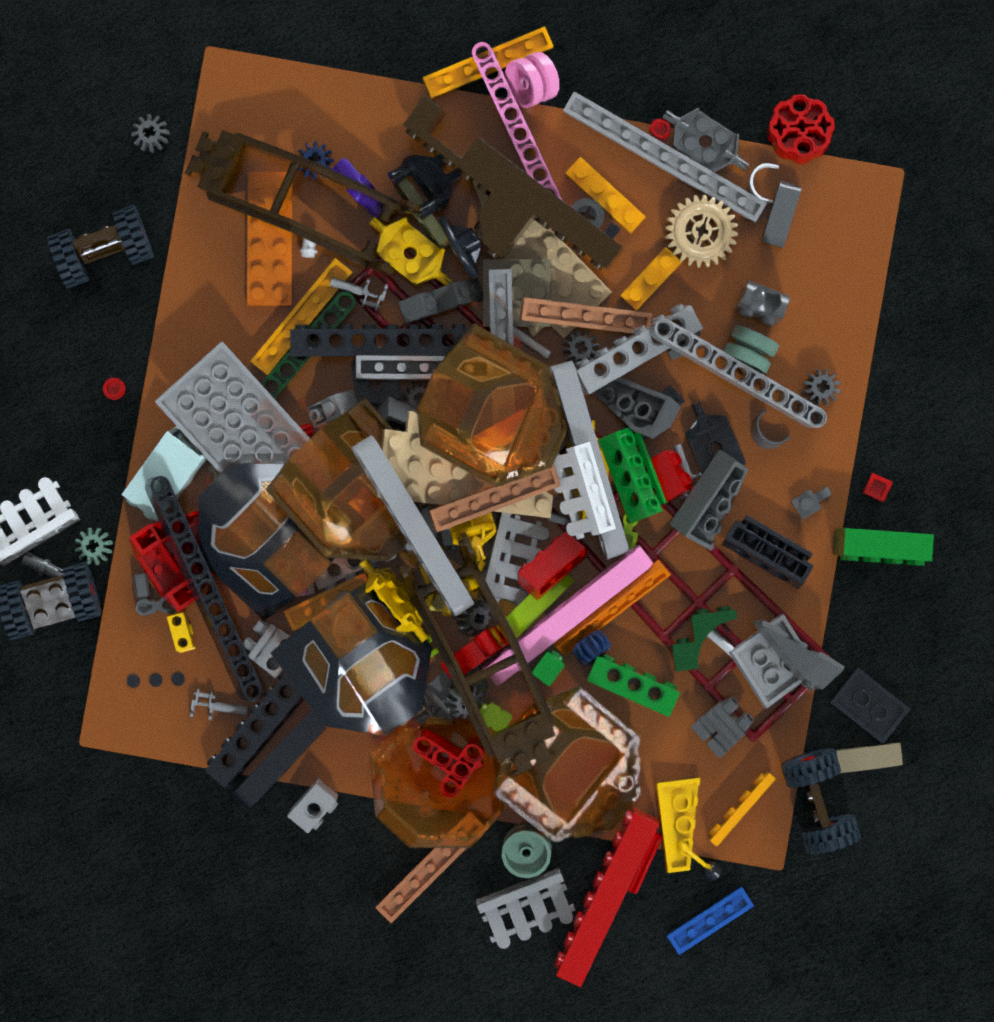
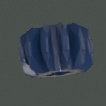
(319, 152)
(590, 647)

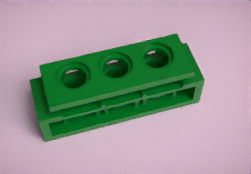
(632, 465)
(663, 704)

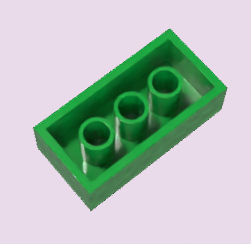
(888, 545)

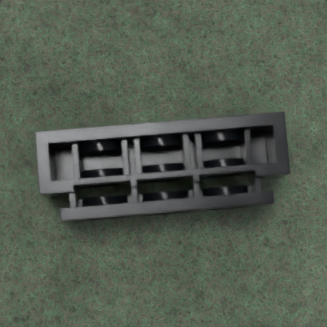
(768, 556)

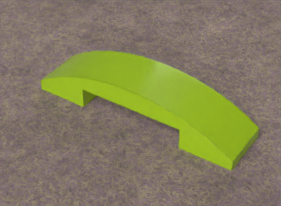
(531, 608)

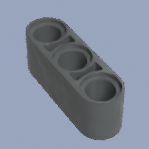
(781, 214)

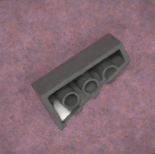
(710, 500)

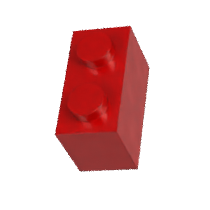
(671, 474)

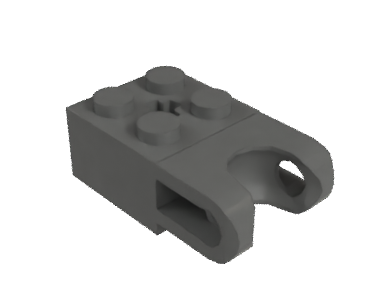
(762, 304)

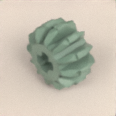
(87, 541)

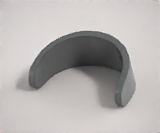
(758, 437)

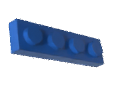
(710, 920)

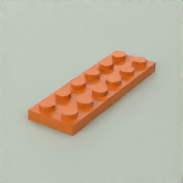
(267, 245)

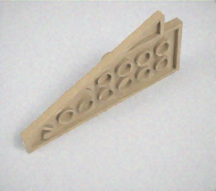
(569, 275)
(438, 481)

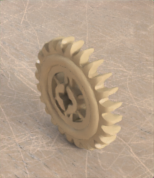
(694, 251)

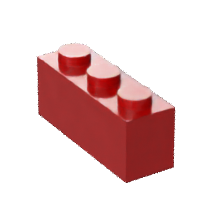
(551, 565)

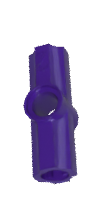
(347, 169)

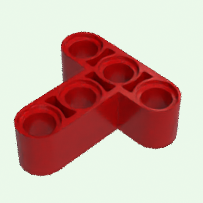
(477, 651)
(451, 764)

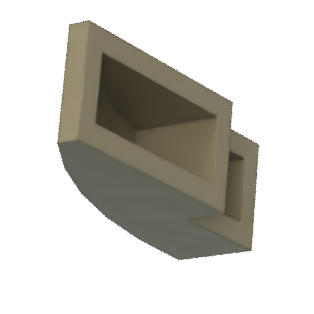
(869, 757)

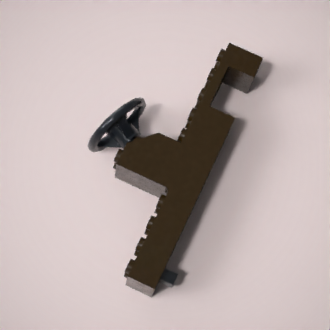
(513, 202)

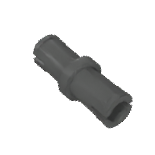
(44, 567)

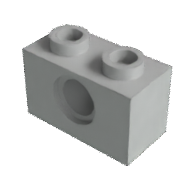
(317, 793)

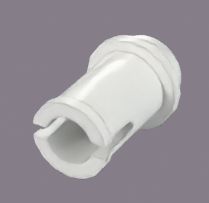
(308, 249)

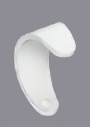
(751, 187)

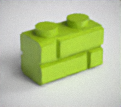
(495, 717)

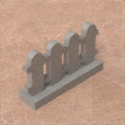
(510, 548)
(510, 897)

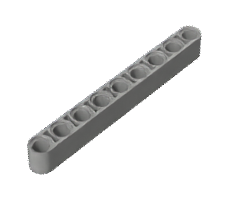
(748, 374)
(580, 432)
(412, 525)

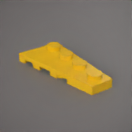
(677, 811)

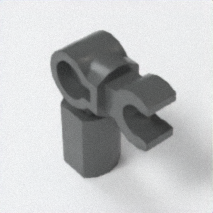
(144, 605)

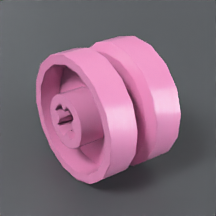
(532, 79)

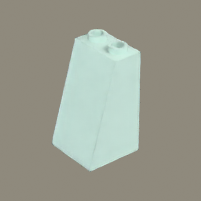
(172, 458)

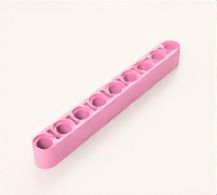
(512, 125)
(574, 609)

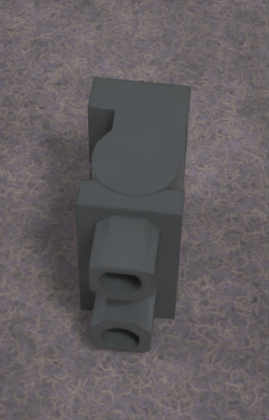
(725, 722)

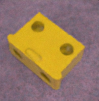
(181, 631)

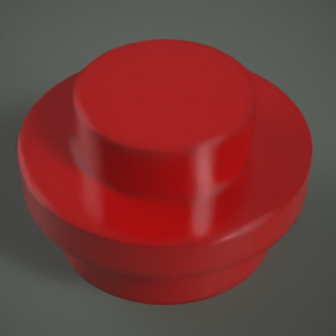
(660, 129)
(114, 388)

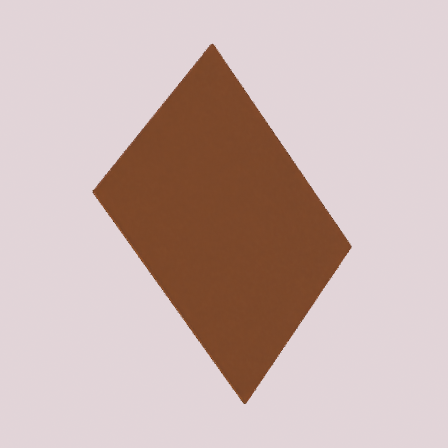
(828, 267)

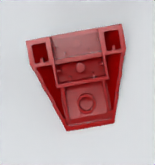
(160, 564)

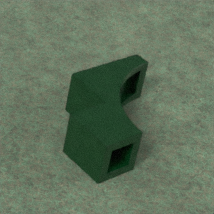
(686, 653)

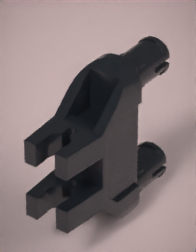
(430, 178)

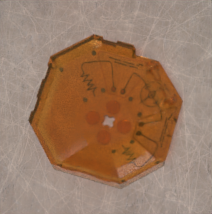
(440, 822)

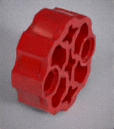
(788, 120)

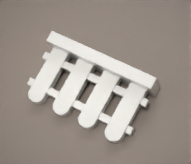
(591, 491)
(40, 520)

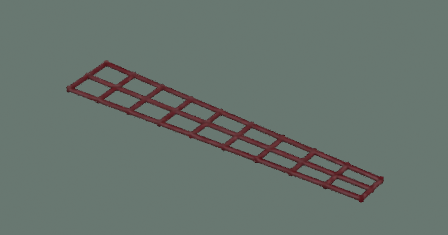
(653, 553)

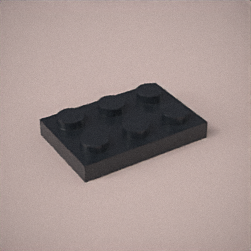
(869, 705)

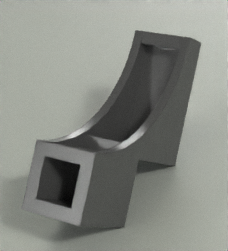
(441, 300)

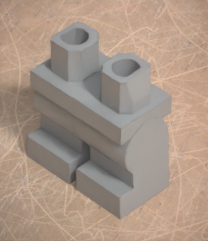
(260, 652)

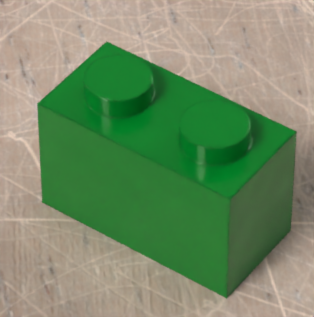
(548, 667)

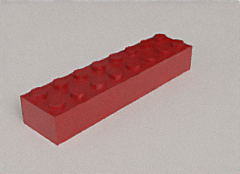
(605, 899)

